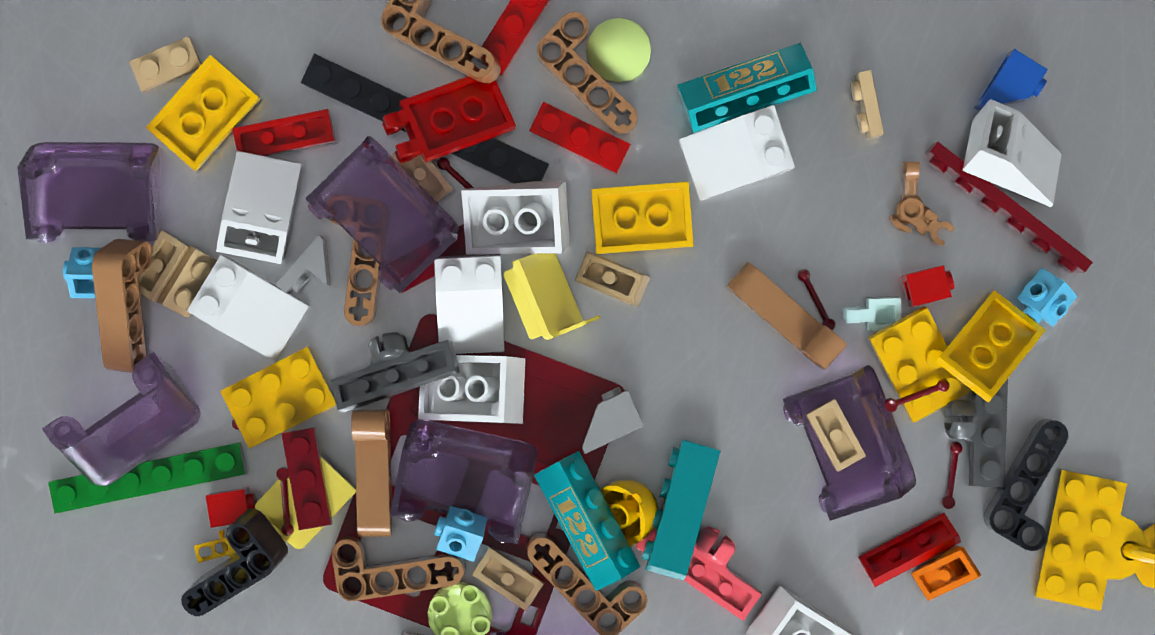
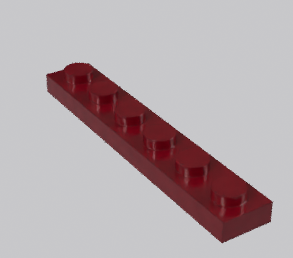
(1017, 217)

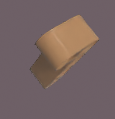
(442, 40)
(591, 80)
(358, 263)
(119, 303)
(786, 316)
(373, 471)
(399, 570)
(579, 581)

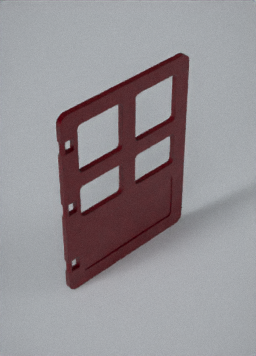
(555, 421)

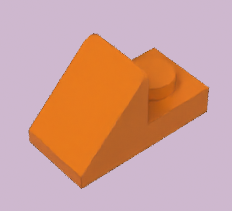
(945, 572)

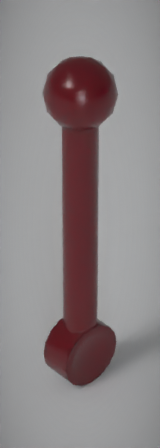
(444, 164)
(804, 276)
(891, 404)
(282, 474)
(948, 501)

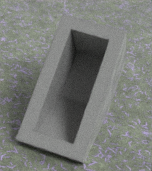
(612, 419)

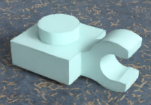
(878, 312)

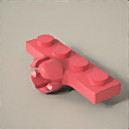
(711, 575)

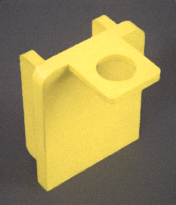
(543, 296)
(270, 504)

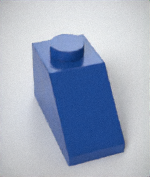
(1014, 80)

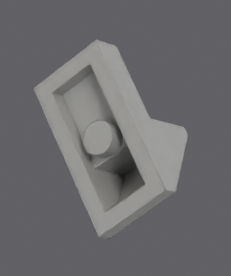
(313, 260)

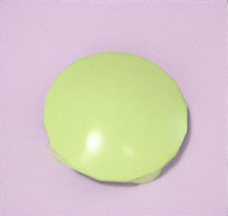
(618, 50)
(460, 611)

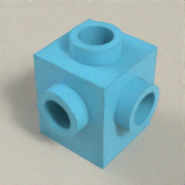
(79, 272)
(1046, 297)
(460, 533)

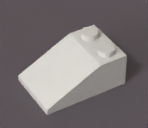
(737, 153)
(516, 218)
(470, 302)
(248, 308)
(482, 391)
(792, 615)

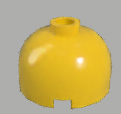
(632, 507)

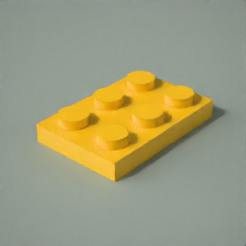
(203, 113)
(642, 217)
(991, 346)
(909, 358)
(278, 397)

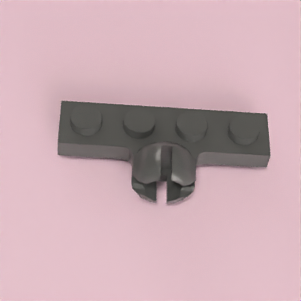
(394, 371)
(985, 430)

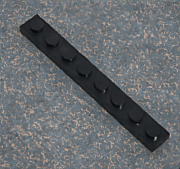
(379, 101)

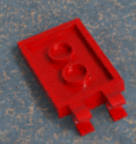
(449, 119)

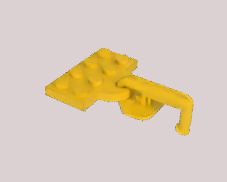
(1088, 541)

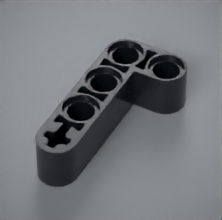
(1031, 480)
(258, 554)

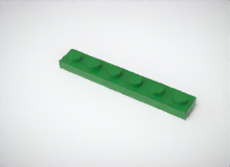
(151, 478)

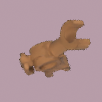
(912, 209)

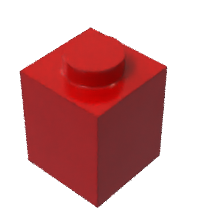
(927, 285)
(228, 505)

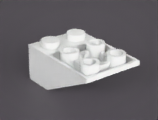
(1012, 153)
(258, 207)

